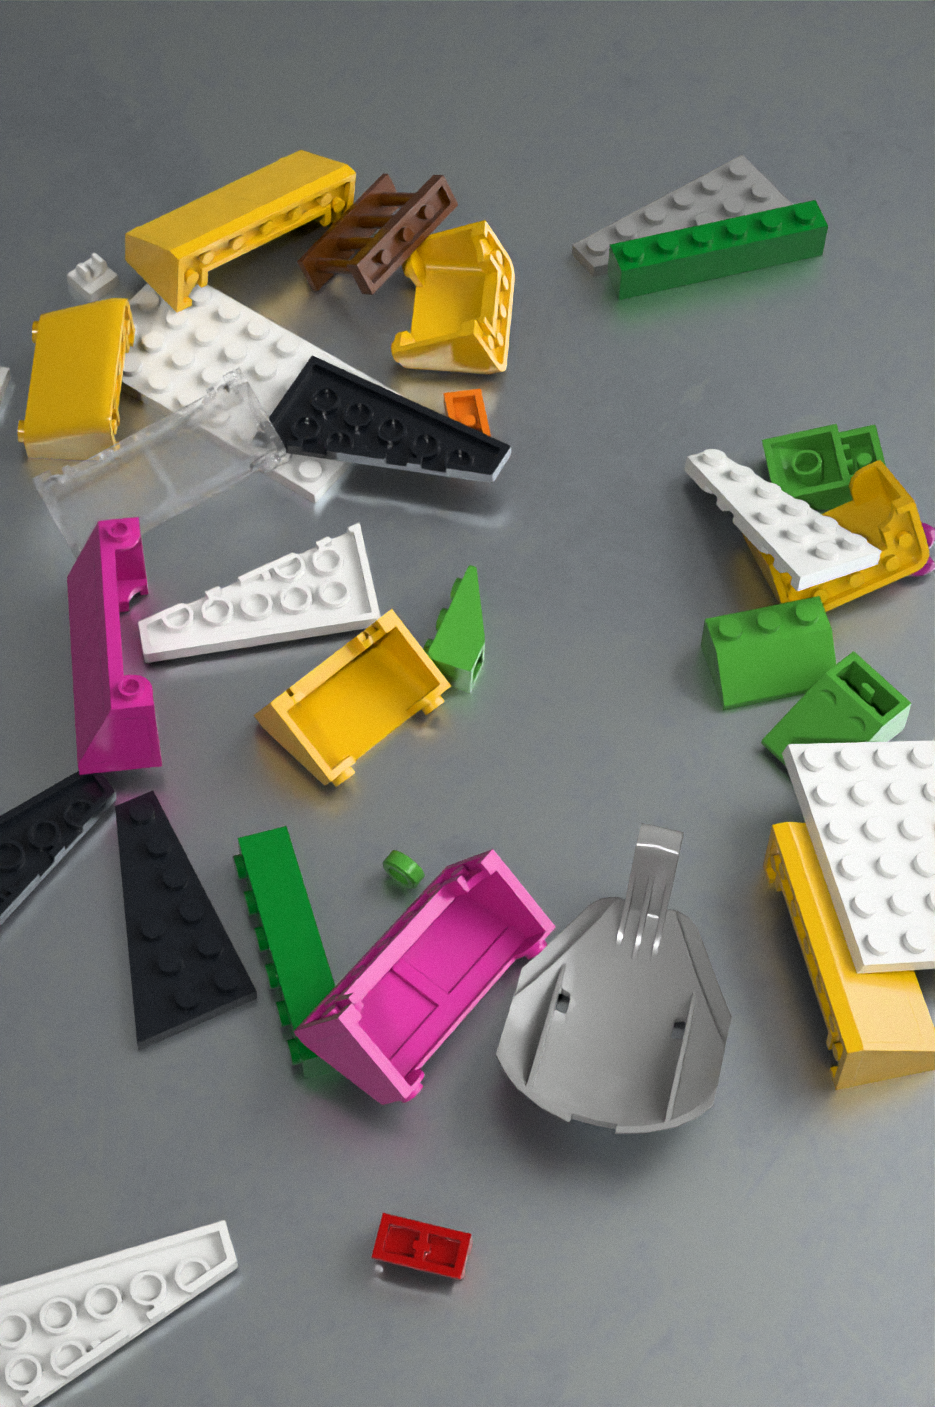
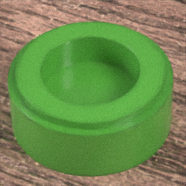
(403, 869)

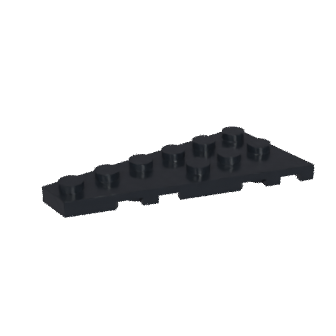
(359, 422)
(44, 831)
(176, 943)

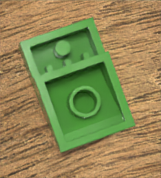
(820, 462)

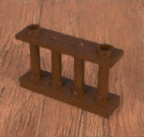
(390, 246)

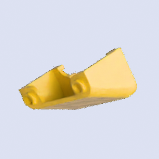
(459, 303)
(76, 380)
(888, 521)
(354, 699)

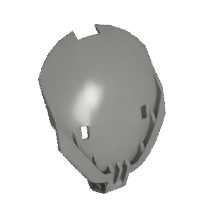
(628, 981)

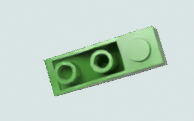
(460, 638)

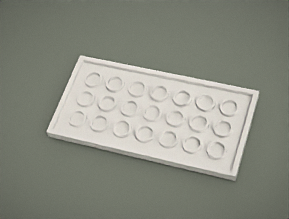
(191, 350)

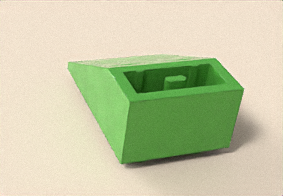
(842, 707)

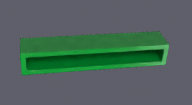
(716, 249)
(287, 934)

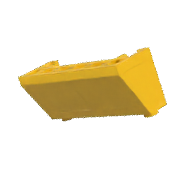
(214, 229)
(872, 1019)

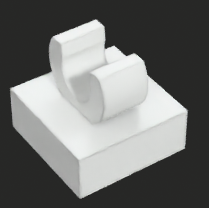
(93, 278)

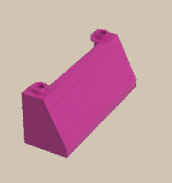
(111, 709)
(425, 977)

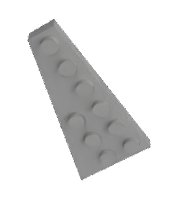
(718, 195)

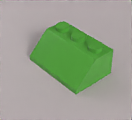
(768, 652)

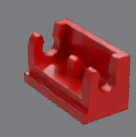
(422, 1246)

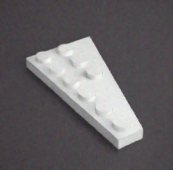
(777, 524)
(281, 601)
(86, 1311)

